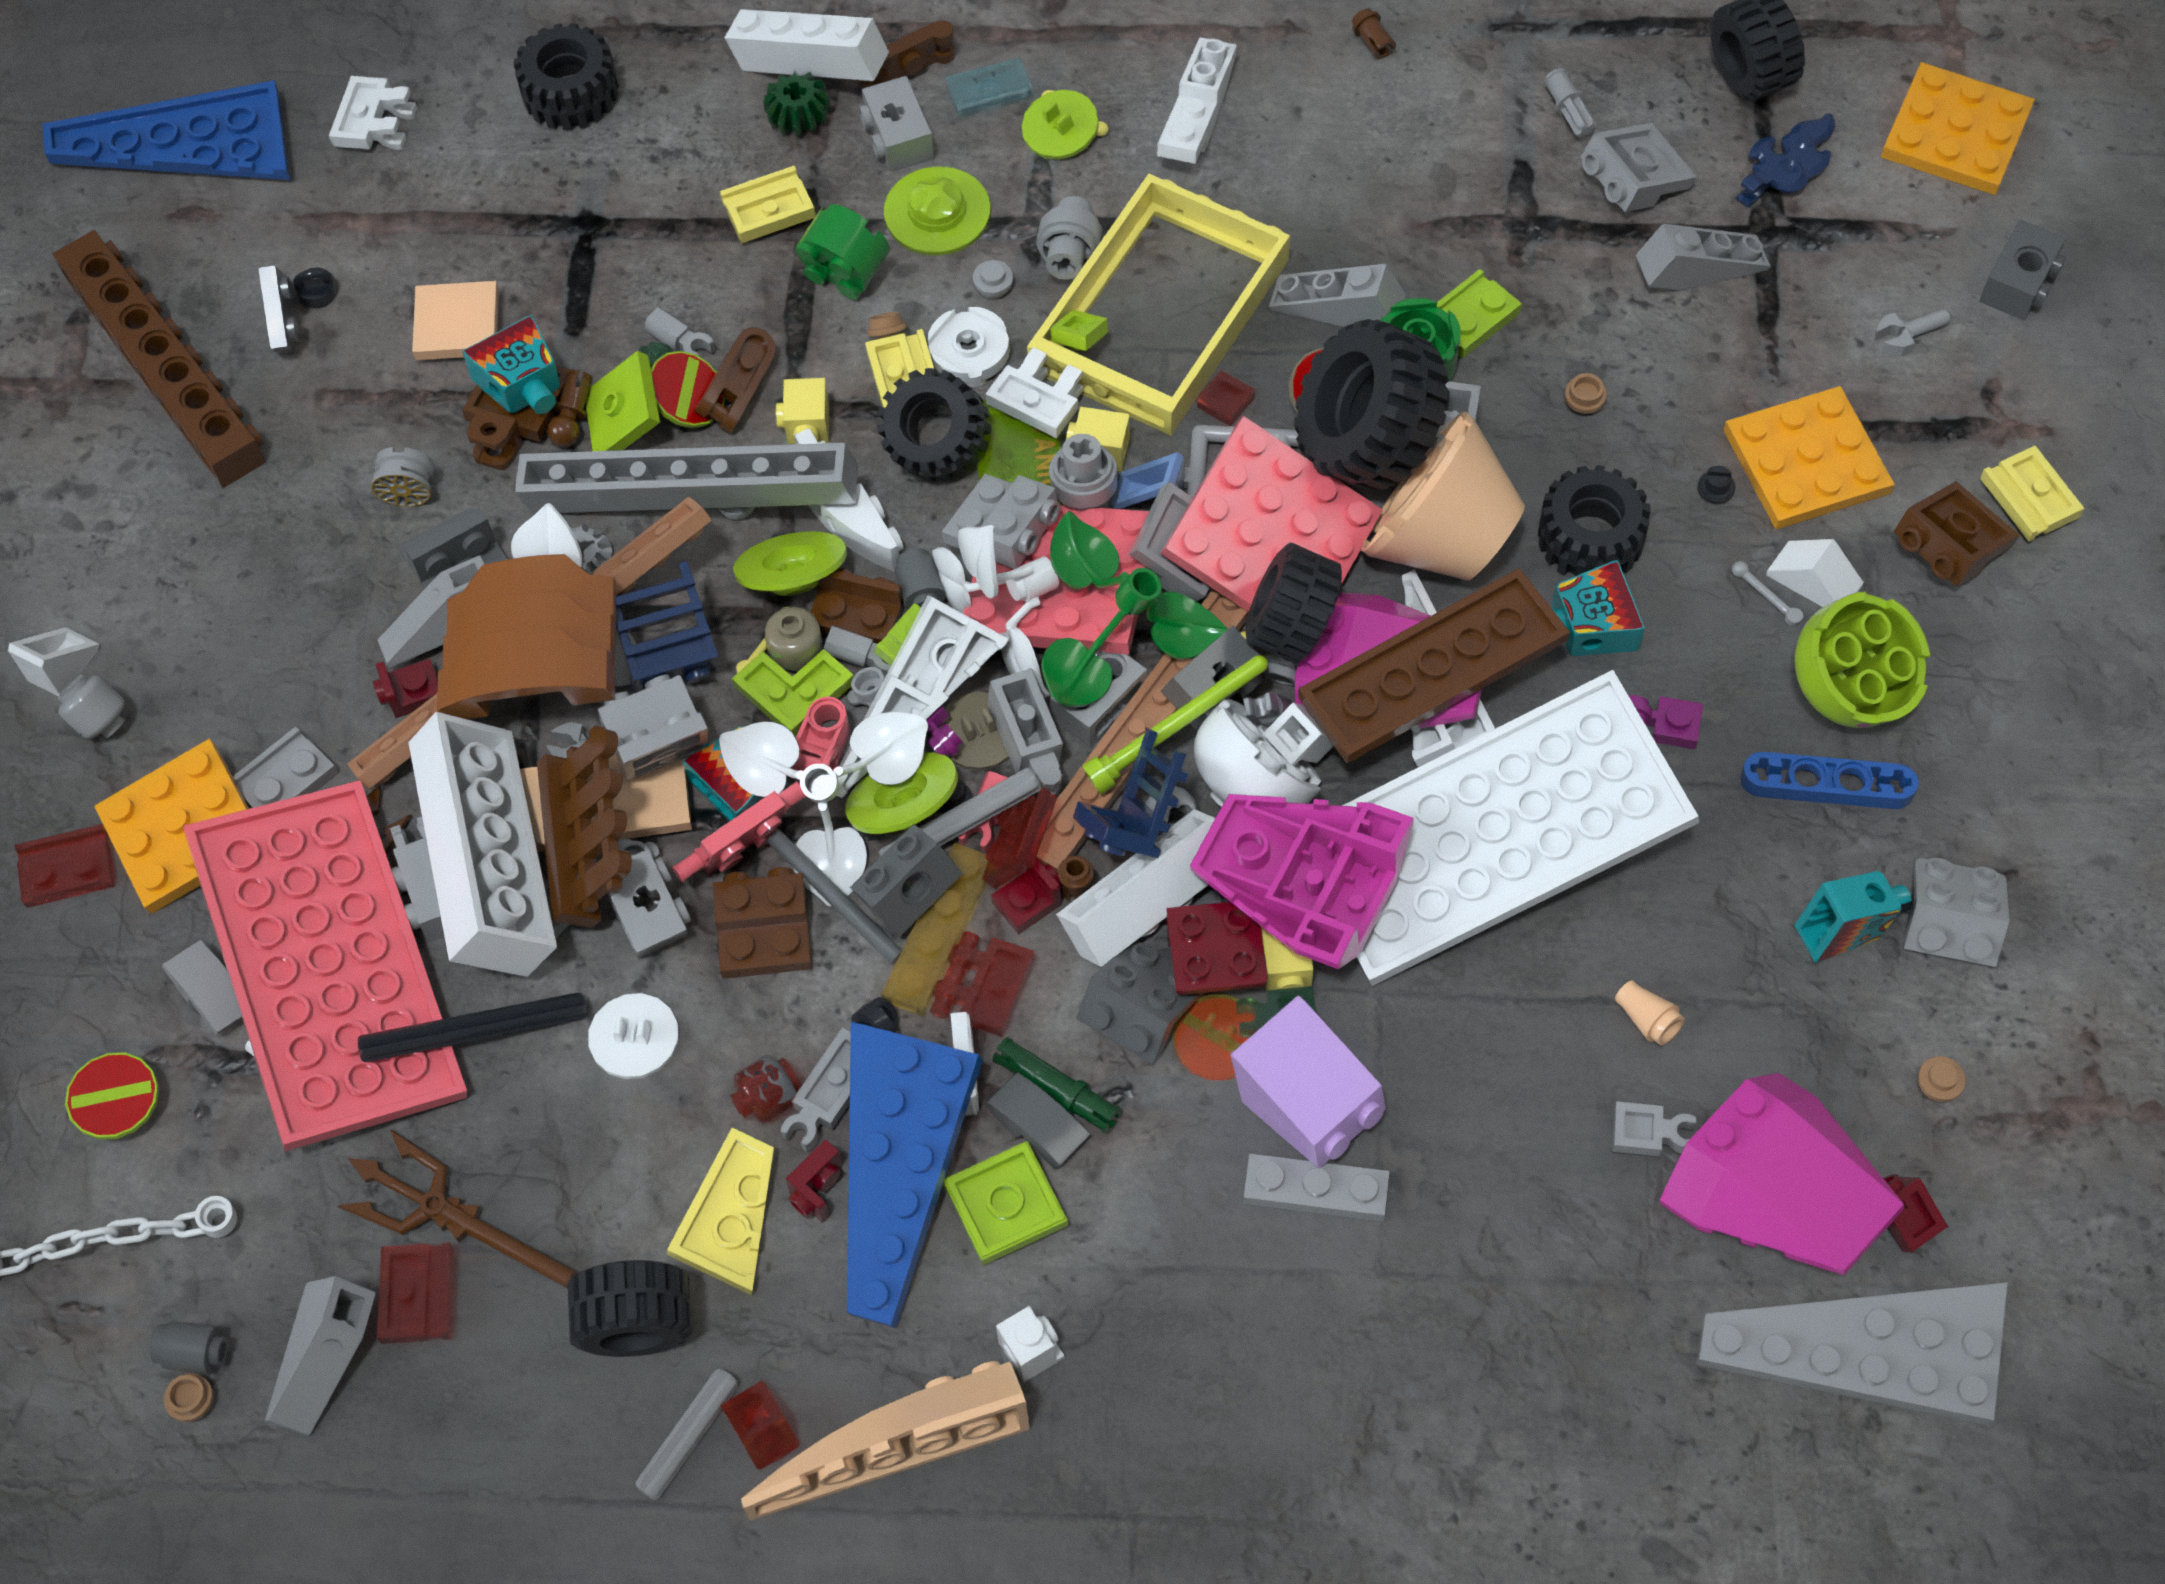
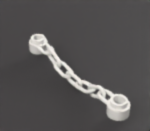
(204, 1215)

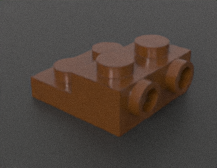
(1954, 533)
(762, 923)

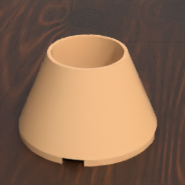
(1450, 509)

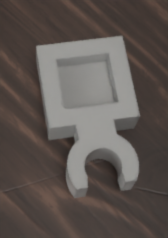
(1643, 1130)

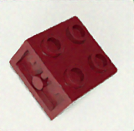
(1215, 948)

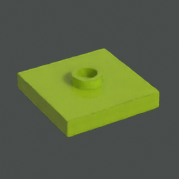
(622, 405)
(1005, 1203)

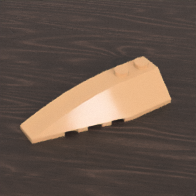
(900, 1436)

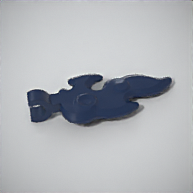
(1795, 167)

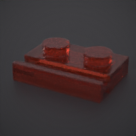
(1018, 838)
(64, 865)
(415, 1293)

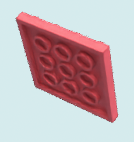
(1256, 504)
(1066, 610)

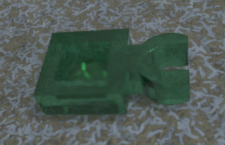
(1275, 1003)

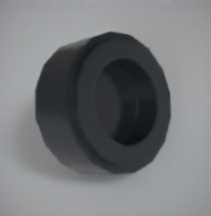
(315, 287)
(873, 1016)

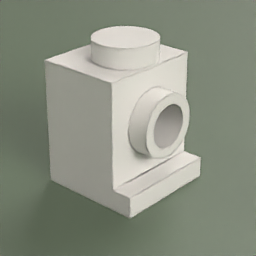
(1298, 736)
(1029, 1343)

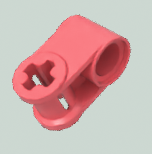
(819, 743)

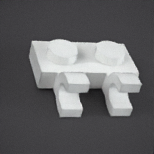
(361, 114)
(1033, 401)

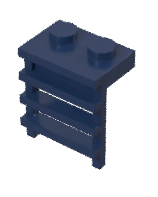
(681, 653)
(1136, 824)

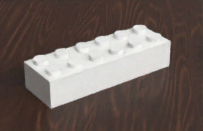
(481, 846)

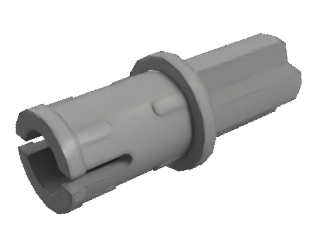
(1570, 102)

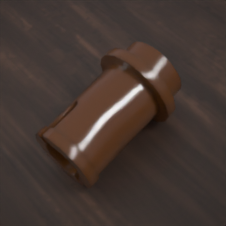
(1368, 26)
(1075, 876)

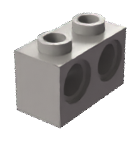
(1093, 722)

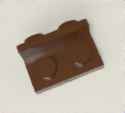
(858, 604)

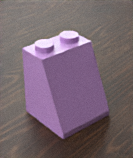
(1307, 1083)

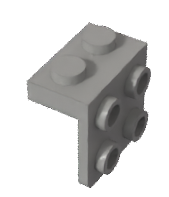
(1958, 912)

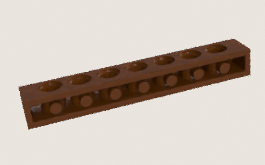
(160, 359)

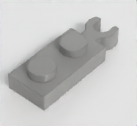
(823, 1094)

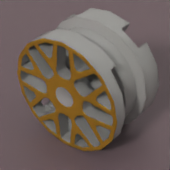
(403, 475)

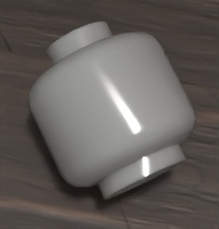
(91, 707)

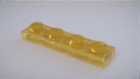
(934, 934)

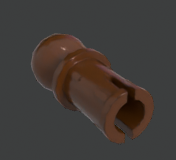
(564, 429)

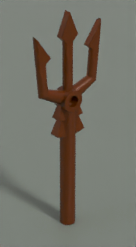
(447, 1213)

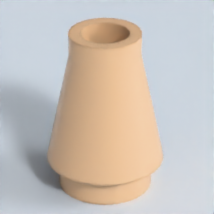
(1652, 1014)

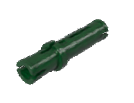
(1071, 1094)

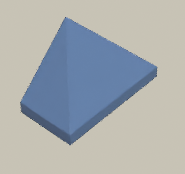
(1146, 480)

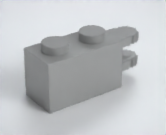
(1027, 727)
(417, 878)

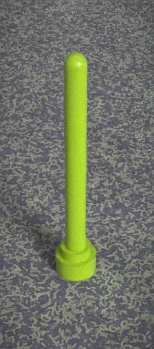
(1106, 769)

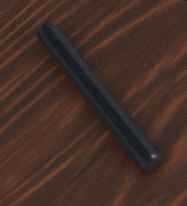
(471, 1027)

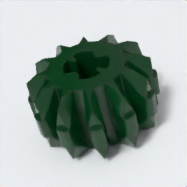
(796, 104)

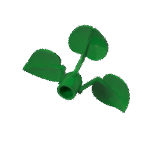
(1087, 556)

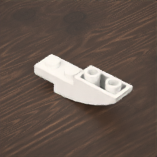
(1198, 101)
(859, 523)

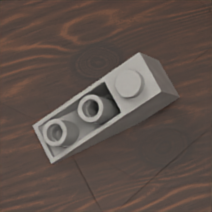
(1694, 257)
(1338, 294)
(425, 619)
(318, 1351)

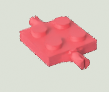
(753, 826)

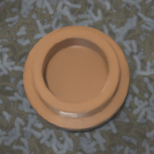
(886, 325)
(1585, 393)
(1941, 1079)
(188, 1397)

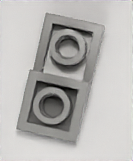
(206, 984)

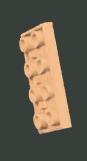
(652, 802)

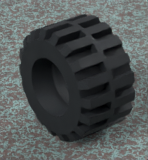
(1757, 47)
(564, 53)
(908, 406)
(1599, 496)
(1293, 603)
(629, 1308)

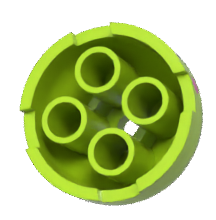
(1862, 661)

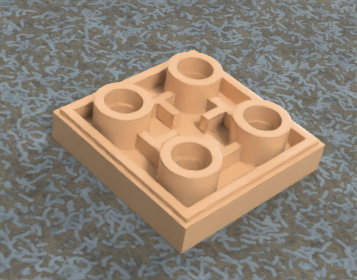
(453, 318)

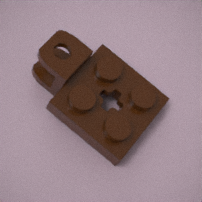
(496, 428)

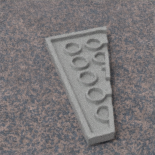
(1899, 1350)

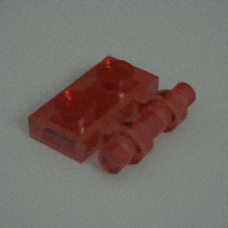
(994, 988)

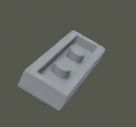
(1323, 1190)

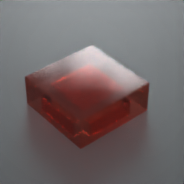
(1225, 398)

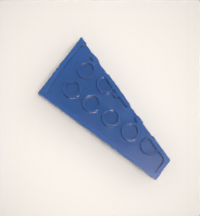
(204, 133)
(902, 1135)

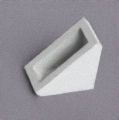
(1815, 570)
(53, 658)

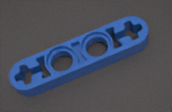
(1828, 773)

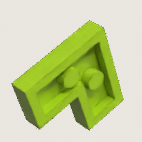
(787, 697)

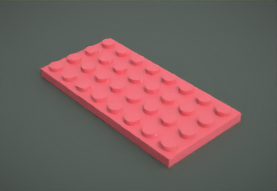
(319, 960)

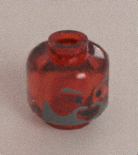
(765, 1089)

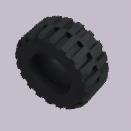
(1371, 404)

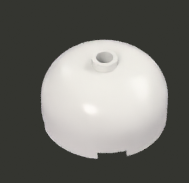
(1242, 761)

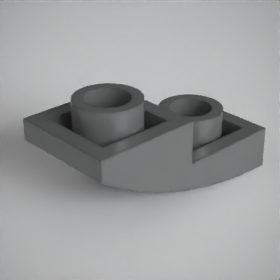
(1038, 1117)

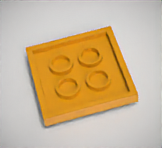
(1957, 128)
(1808, 457)
(150, 816)

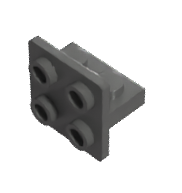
(451, 544)

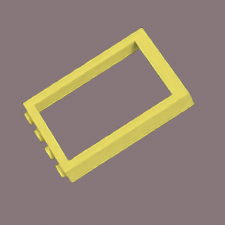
(1195, 214)

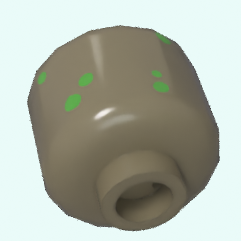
(793, 637)

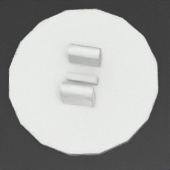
(633, 1036)

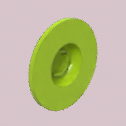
(937, 211)
(790, 562)
(890, 808)

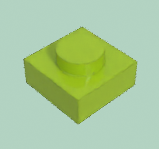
(1079, 330)

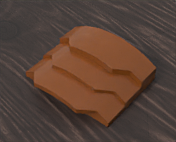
(528, 632)

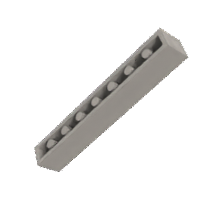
(707, 475)

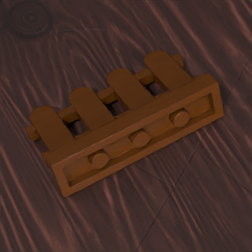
(572, 838)

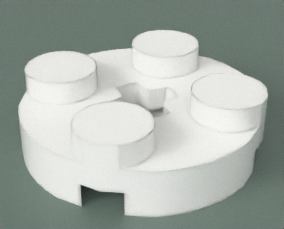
(975, 364)

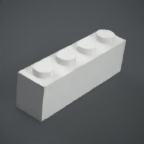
(807, 43)
(1137, 893)

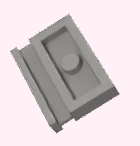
(284, 771)

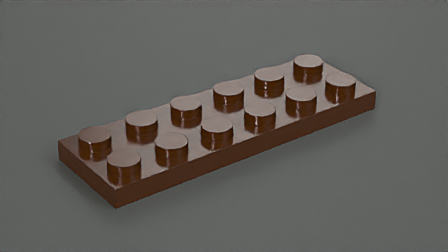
(1433, 665)

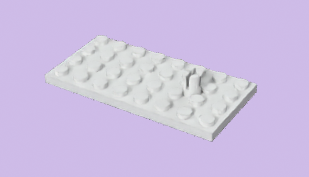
(1521, 820)

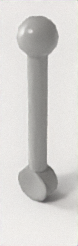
(1793, 616)

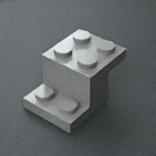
(654, 726)

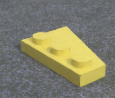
(727, 1214)

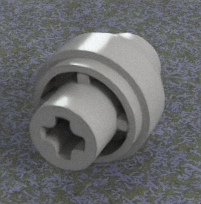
(1068, 237)
(1083, 473)

